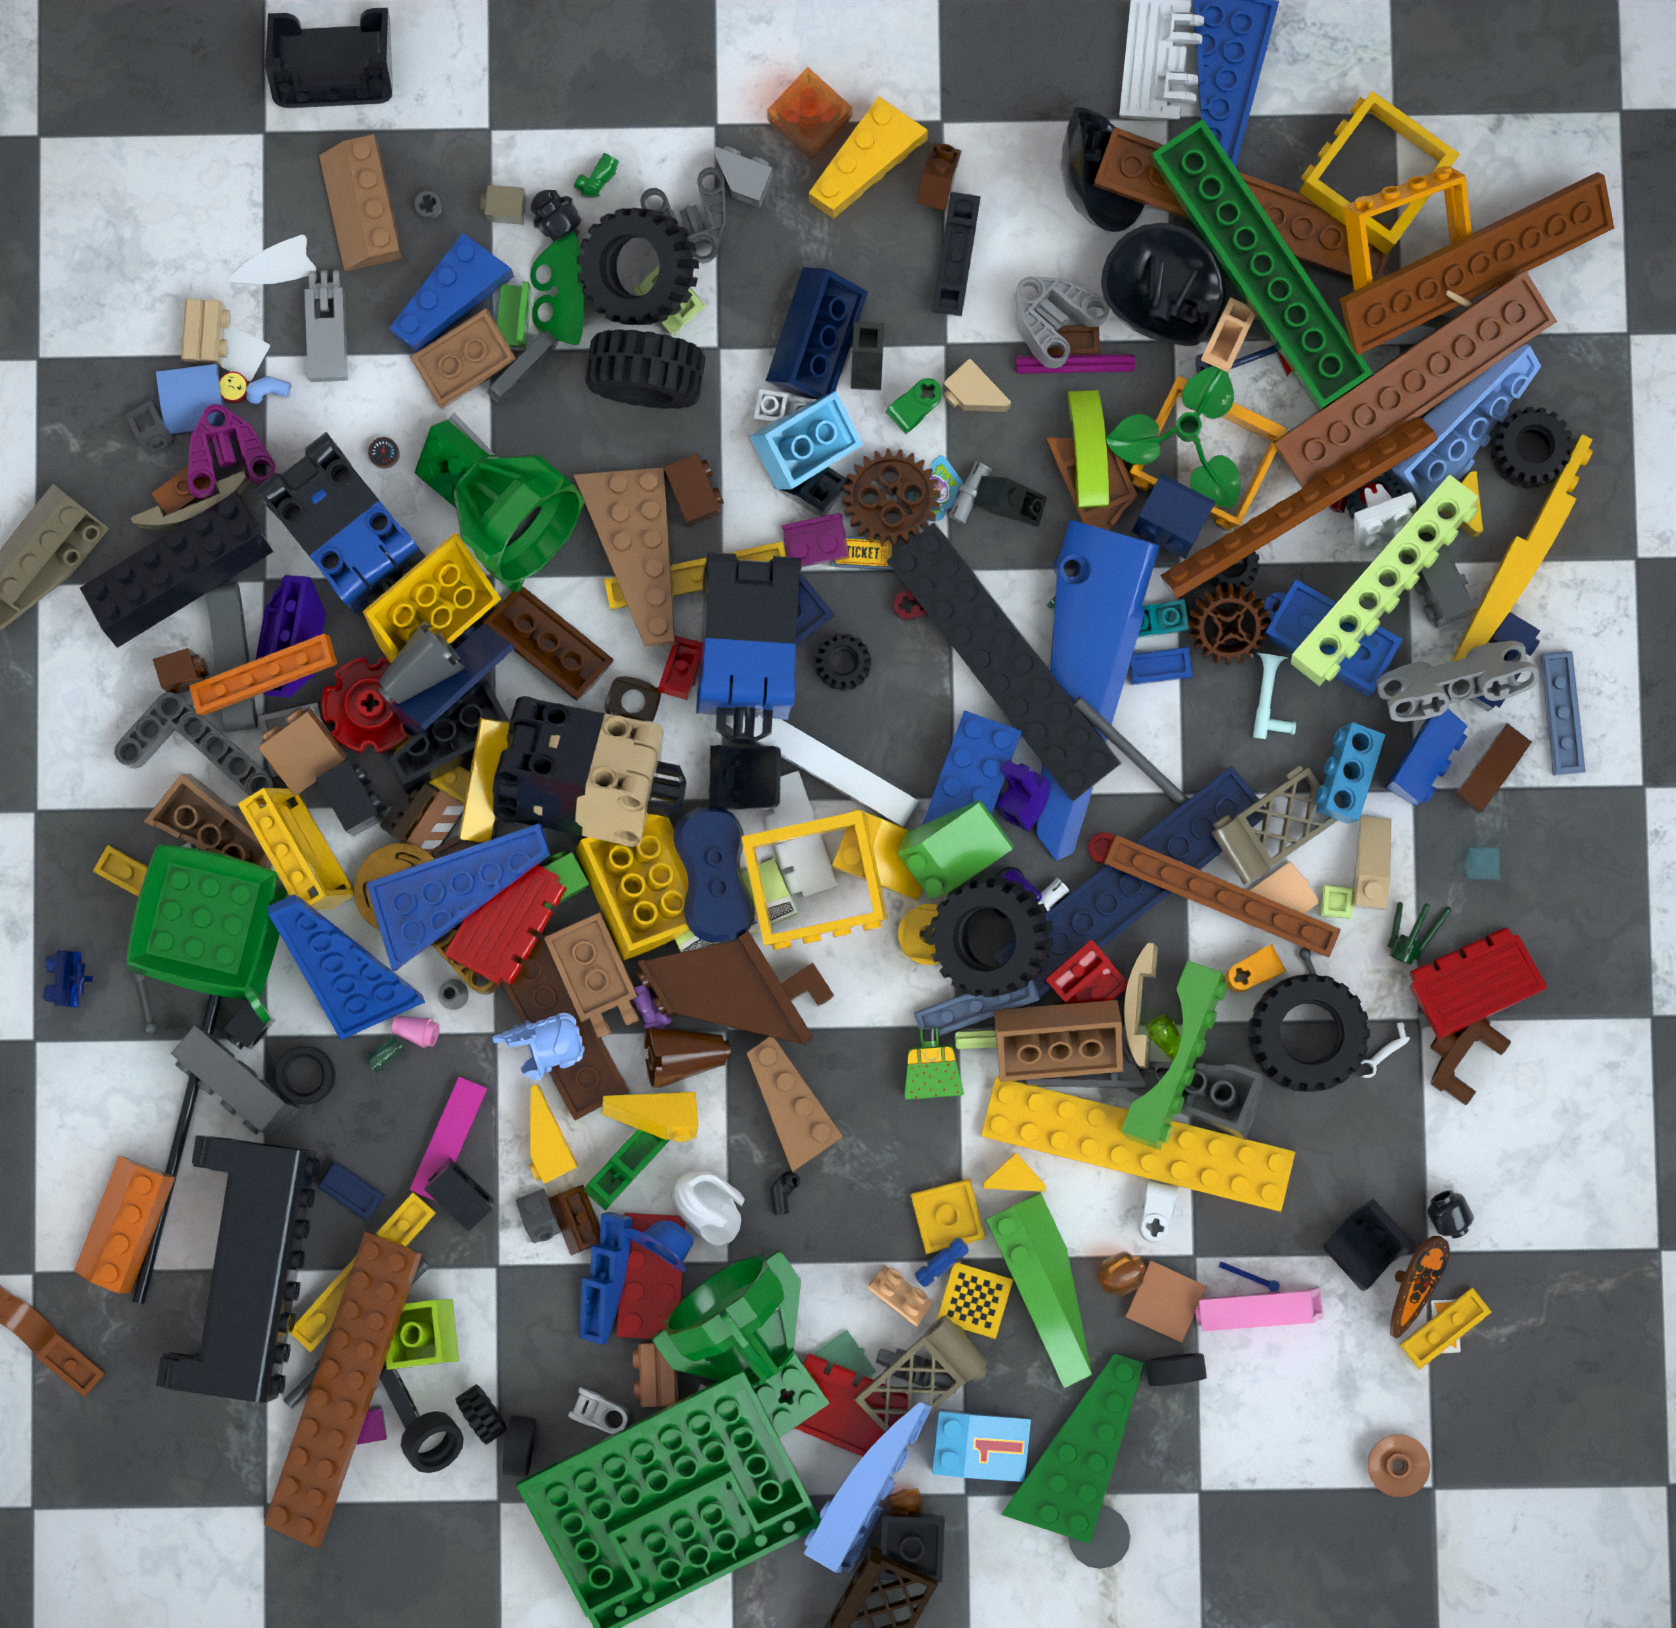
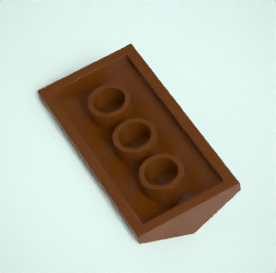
(549, 643)

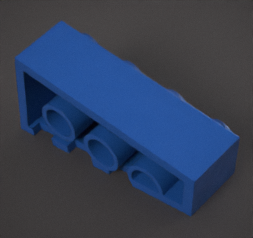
(450, 292)

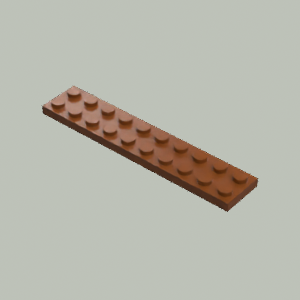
(1304, 226)
(1477, 263)
(1417, 379)
(342, 1389)

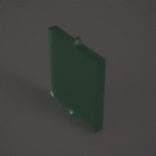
(846, 1353)

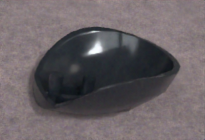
(1080, 161)
(1127, 276)

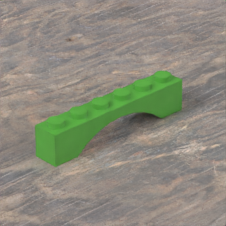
(1152, 1114)

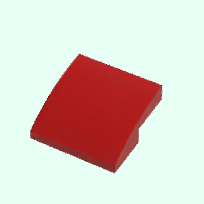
(1087, 977)

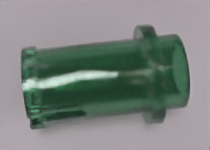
(383, 1056)

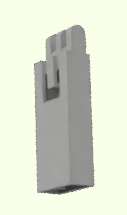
(326, 336)

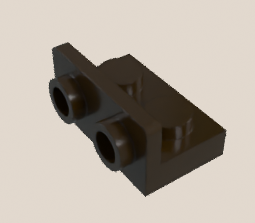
(408, 812)

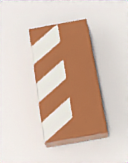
(436, 822)

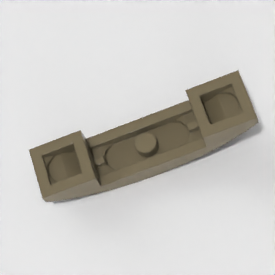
(157, 519)

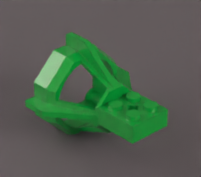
(494, 499)
(733, 1327)

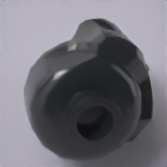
(555, 215)

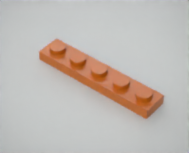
(263, 674)

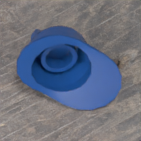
(665, 1240)

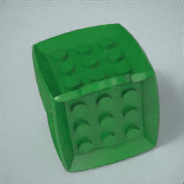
(206, 924)

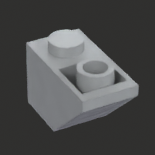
(744, 177)

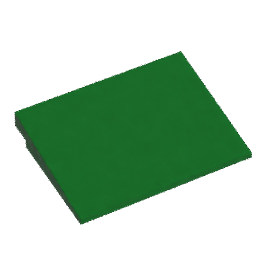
(670, 1503)

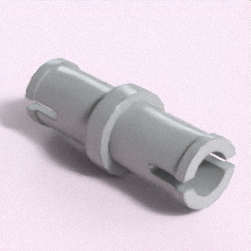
(967, 493)

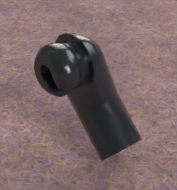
(781, 1190)

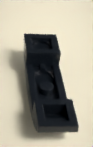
(956, 254)

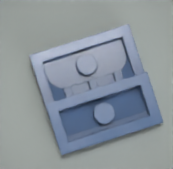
(186, 395)

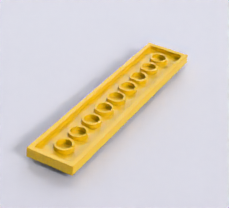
(1093, 1135)

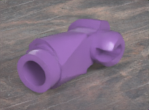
(648, 1009)

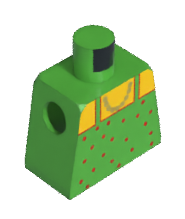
(931, 1068)

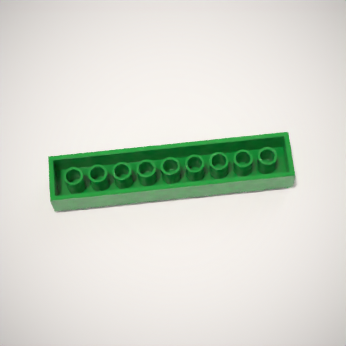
(1260, 264)

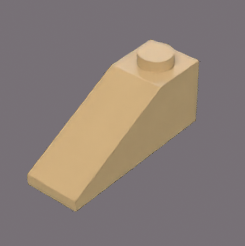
(1372, 864)

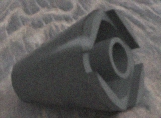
(419, 665)

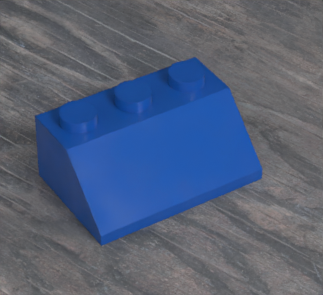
(1427, 758)

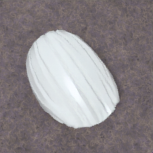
(708, 1206)

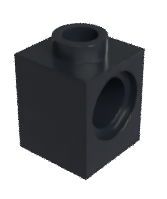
(246, 1027)

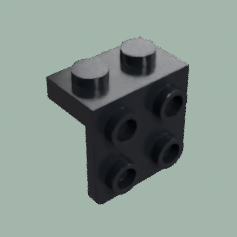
(744, 777)
(1367, 1244)

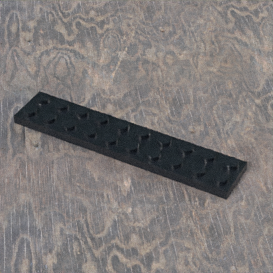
(1004, 662)

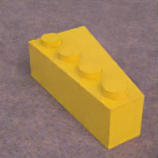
(872, 149)

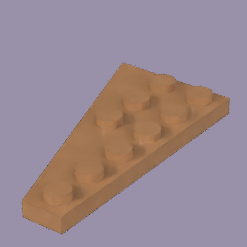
(633, 530)

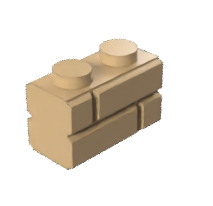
(204, 332)

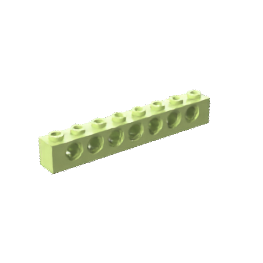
(1449, 496)

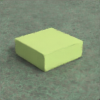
(1336, 901)

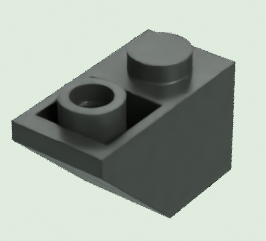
(867, 356)
(1010, 500)

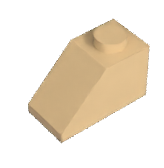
(974, 390)

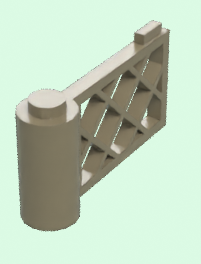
(1240, 841)
(950, 1349)

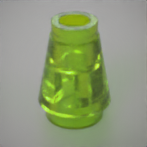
(1165, 1035)

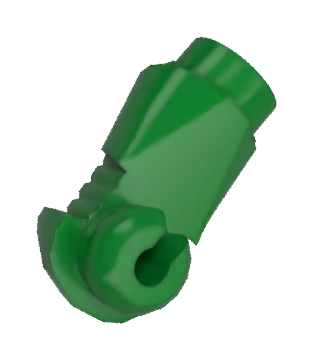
(600, 176)

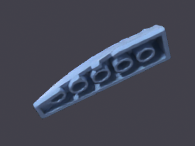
(1464, 424)
(855, 1507)

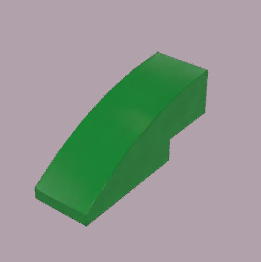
(624, 1167)

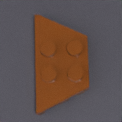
(1120, 485)

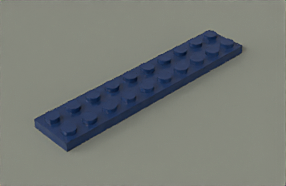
(1117, 899)

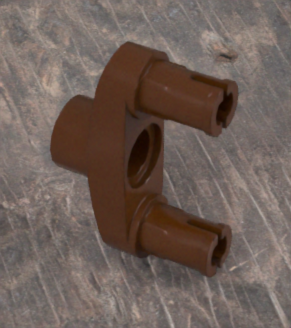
(1452, 1051)

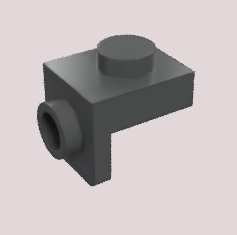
(538, 1216)

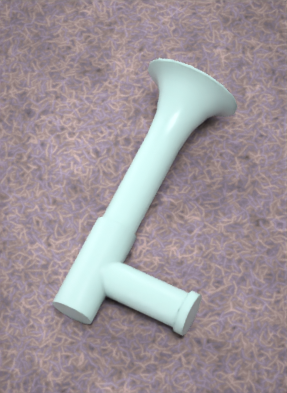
(1262, 720)

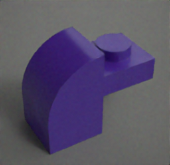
(1025, 796)

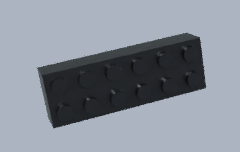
(176, 570)

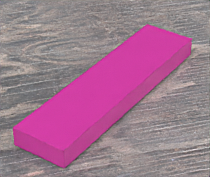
(450, 1131)

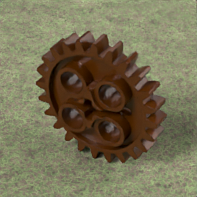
(910, 478)

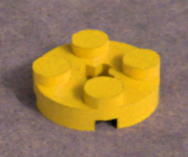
(909, 934)

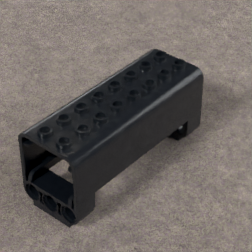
(251, 1271)

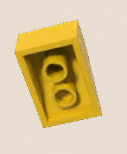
(886, 841)

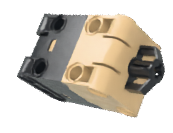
(583, 772)

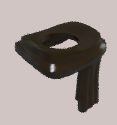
(625, 683)

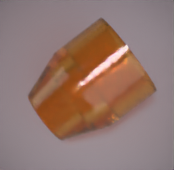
(906, 1501)

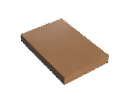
(463, 358)

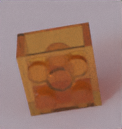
(809, 113)

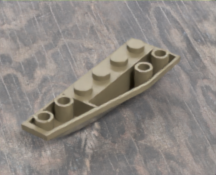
(44, 551)

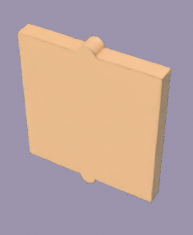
(1287, 888)

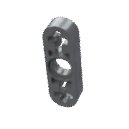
(523, 367)

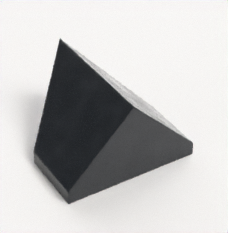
(818, 492)

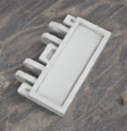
(1155, 62)

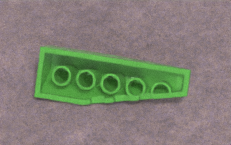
(1045, 1282)

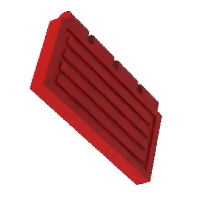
(501, 927)
(1477, 985)
(844, 1420)

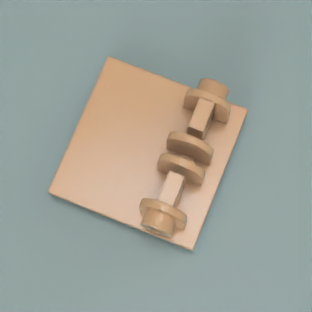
(901, 1296)

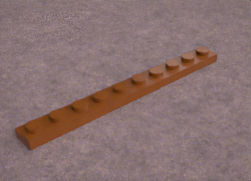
(1298, 507)

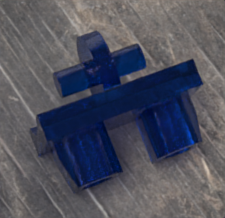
(69, 978)

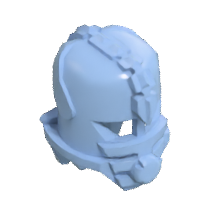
(550, 1043)

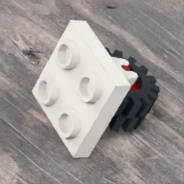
(1379, 511)

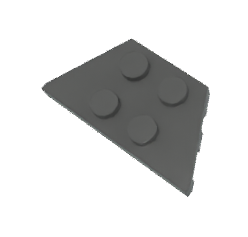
(1128, 1079)

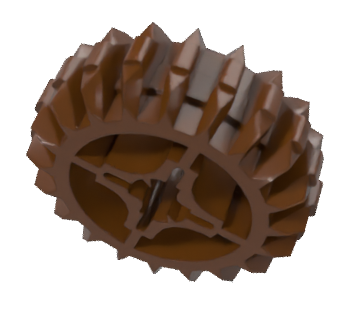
(1247, 639)

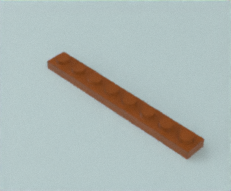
(1221, 896)

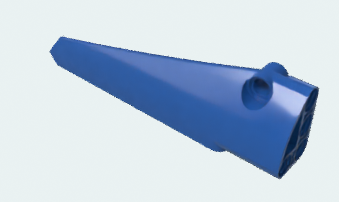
(1092, 645)

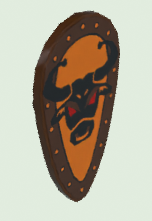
(1418, 1282)

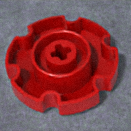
(346, 708)

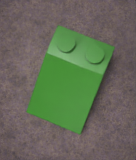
(953, 848)

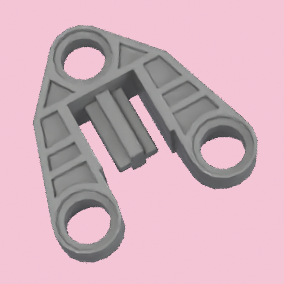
(1049, 311)

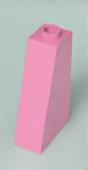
(1260, 1309)

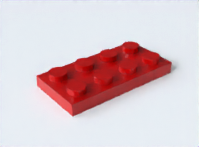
(650, 1285)

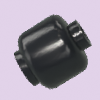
(1450, 1214)

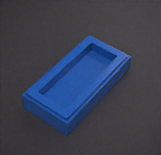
(1160, 666)

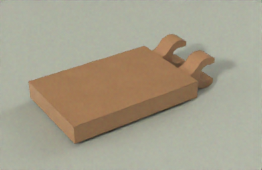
(593, 972)

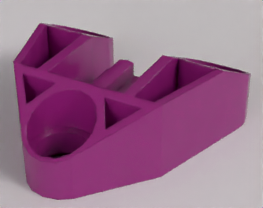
(248, 445)

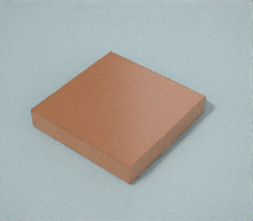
(1166, 1301)

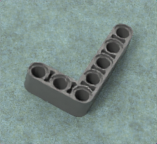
(202, 741)

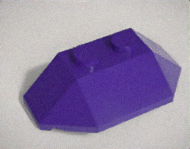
(288, 619)

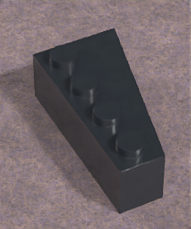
(447, 740)

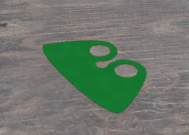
(568, 304)

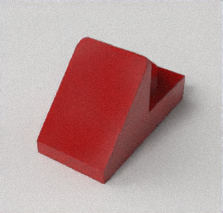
(681, 668)

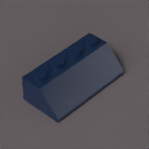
(816, 334)
(480, 652)

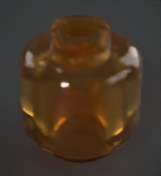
(1121, 1274)

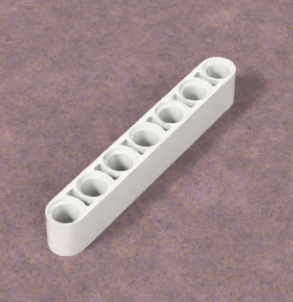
(837, 771)

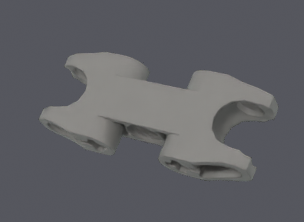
(1478, 675)

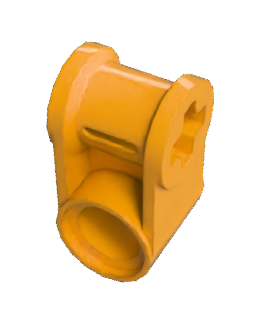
(1258, 968)

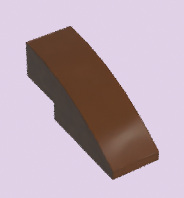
(1493, 768)

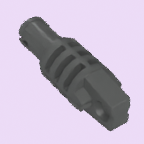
(941, 1380)

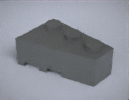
(1443, 587)

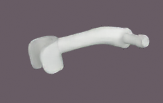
(1386, 1051)

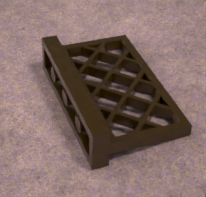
(863, 1584)

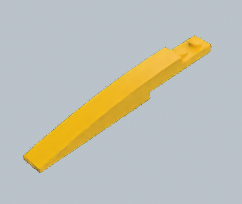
(1525, 556)

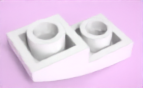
(774, 405)

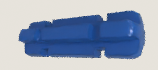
(941, 1262)

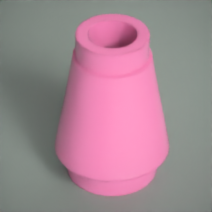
(416, 1030)

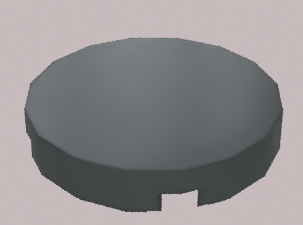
(1108, 1543)

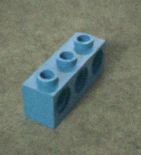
(1362, 767)

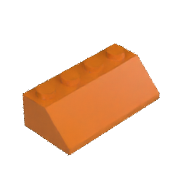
(124, 1225)

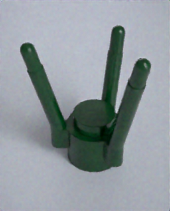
(1406, 947)

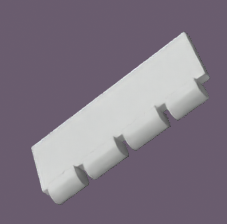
(806, 855)

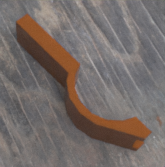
(48, 1343)

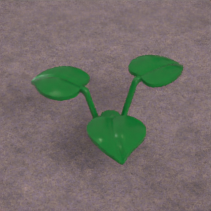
(1206, 393)

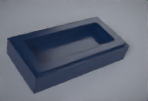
(351, 1190)

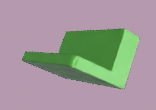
(514, 313)

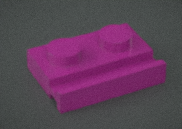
(816, 540)

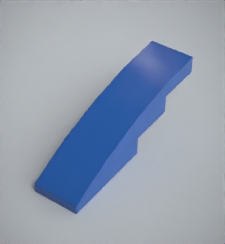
(604, 1286)

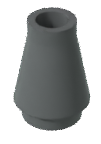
(460, 997)

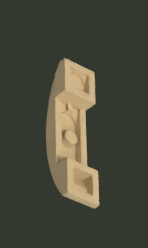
(1144, 967)

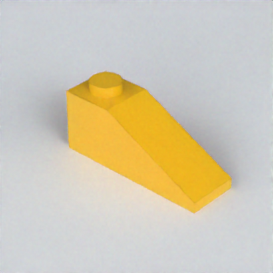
(662, 1114)
(547, 1143)

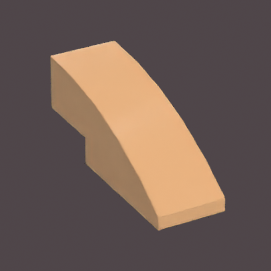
(1228, 335)

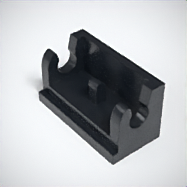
(459, 1194)

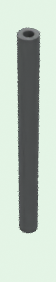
(1130, 751)

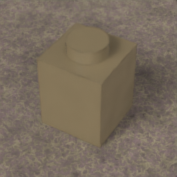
(504, 204)

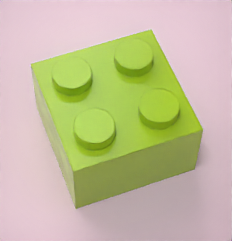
(424, 1335)

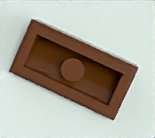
(576, 1219)

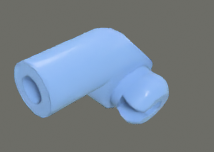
(266, 385)

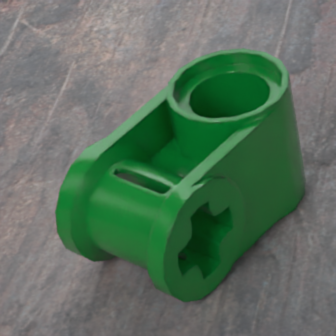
(911, 408)

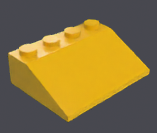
(442, 589)
(639, 887)

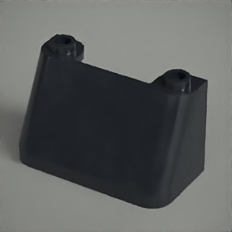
(329, 63)

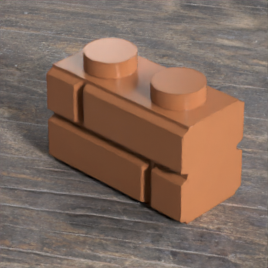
(657, 1379)

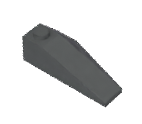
(1217, 1096)

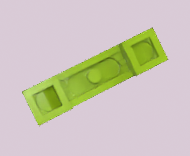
(1089, 448)

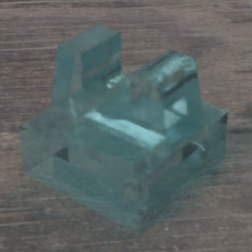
(1483, 863)

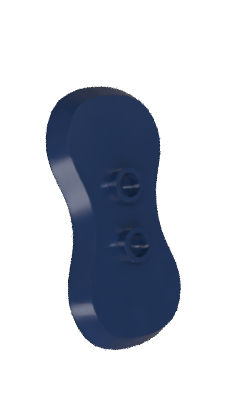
(711, 851)

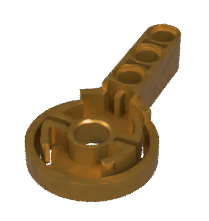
(384, 863)

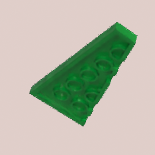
(1074, 1472)

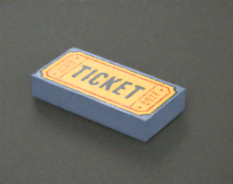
(866, 554)

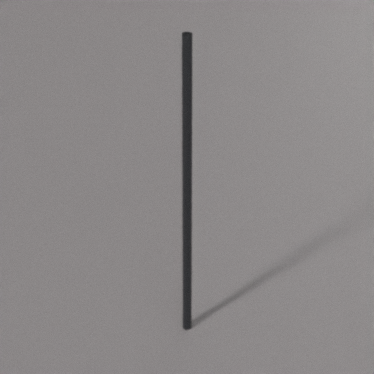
(175, 1157)

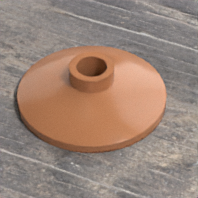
(1413, 1472)

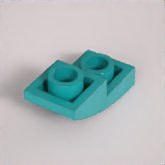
(1165, 618)

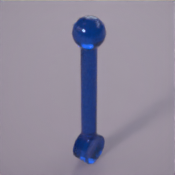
(1272, 1285)

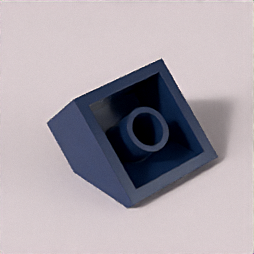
(1173, 516)

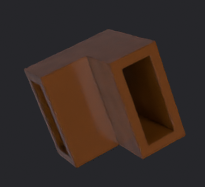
(808, 980)

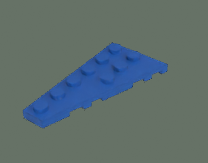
(1230, 64)
(436, 896)
(343, 975)

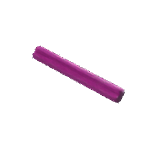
(1078, 364)

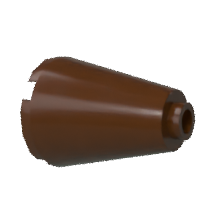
(682, 1054)

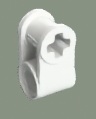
(1158, 1205)
(597, 1411)

